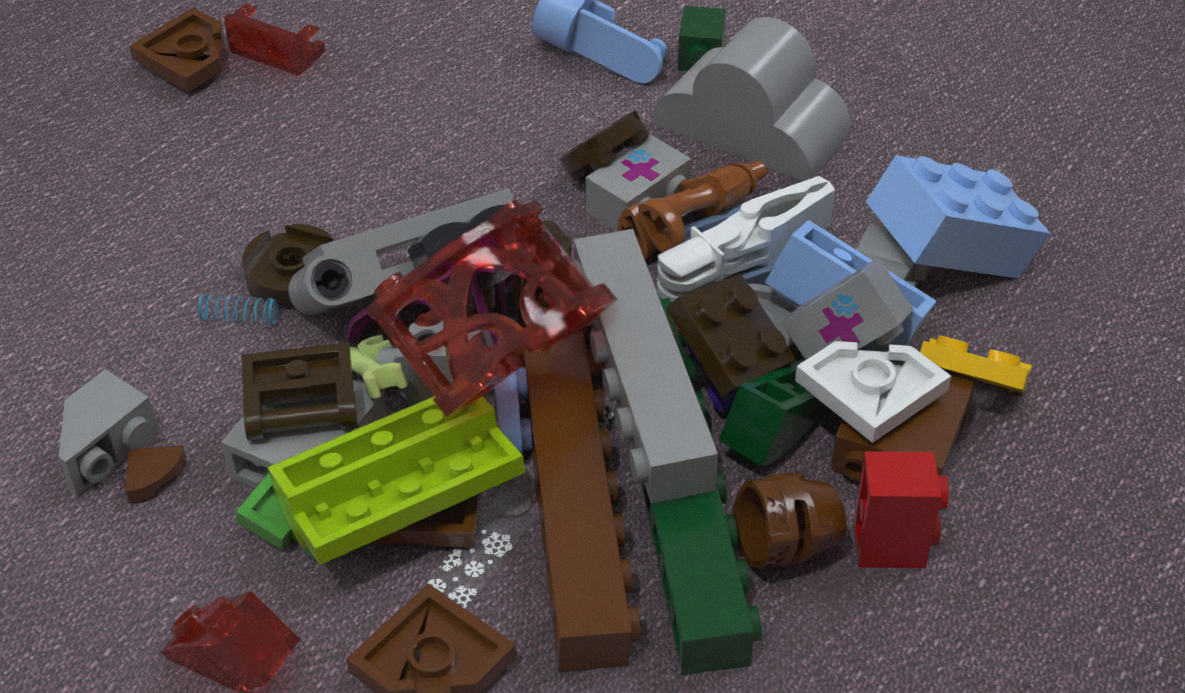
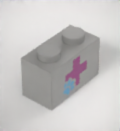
(636, 175)
(853, 310)

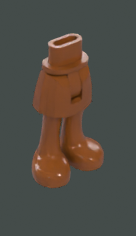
(659, 220)

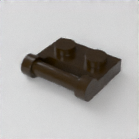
(298, 377)

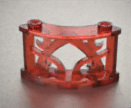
(472, 364)

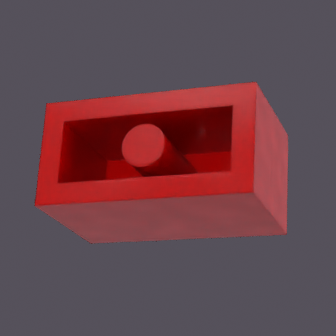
(898, 509)

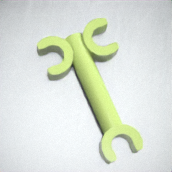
(374, 374)

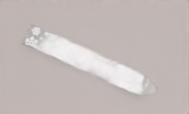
(498, 533)

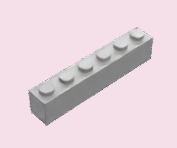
(646, 373)

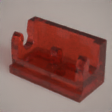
(270, 43)

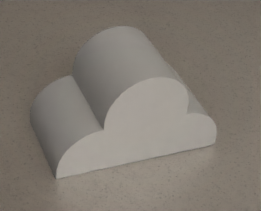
(760, 101)

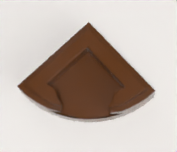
(152, 469)

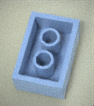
(957, 217)

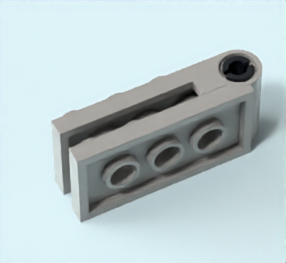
(352, 263)

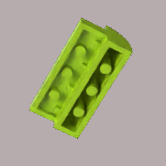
(391, 475)

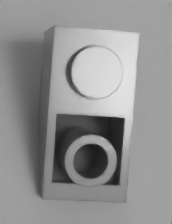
(101, 427)

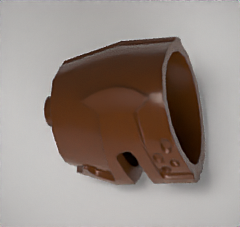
(787, 519)

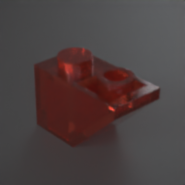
(231, 641)

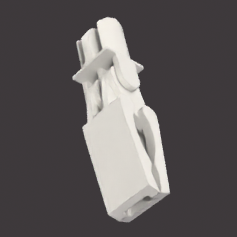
(745, 239)

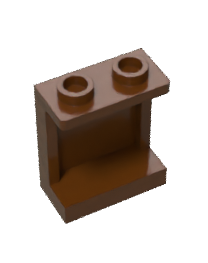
(926, 431)

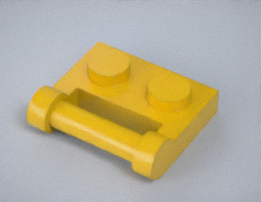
(998, 369)

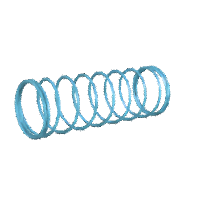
(206, 310)

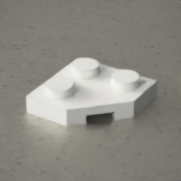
(872, 387)

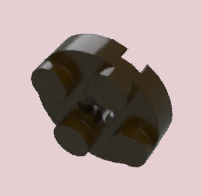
(604, 145)
(268, 259)

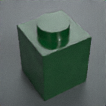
(699, 32)

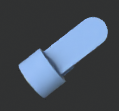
(591, 31)

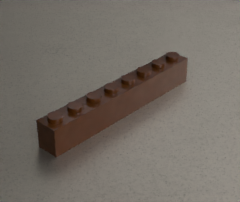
(575, 508)

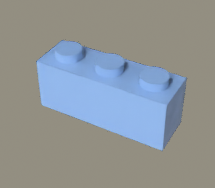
(819, 260)

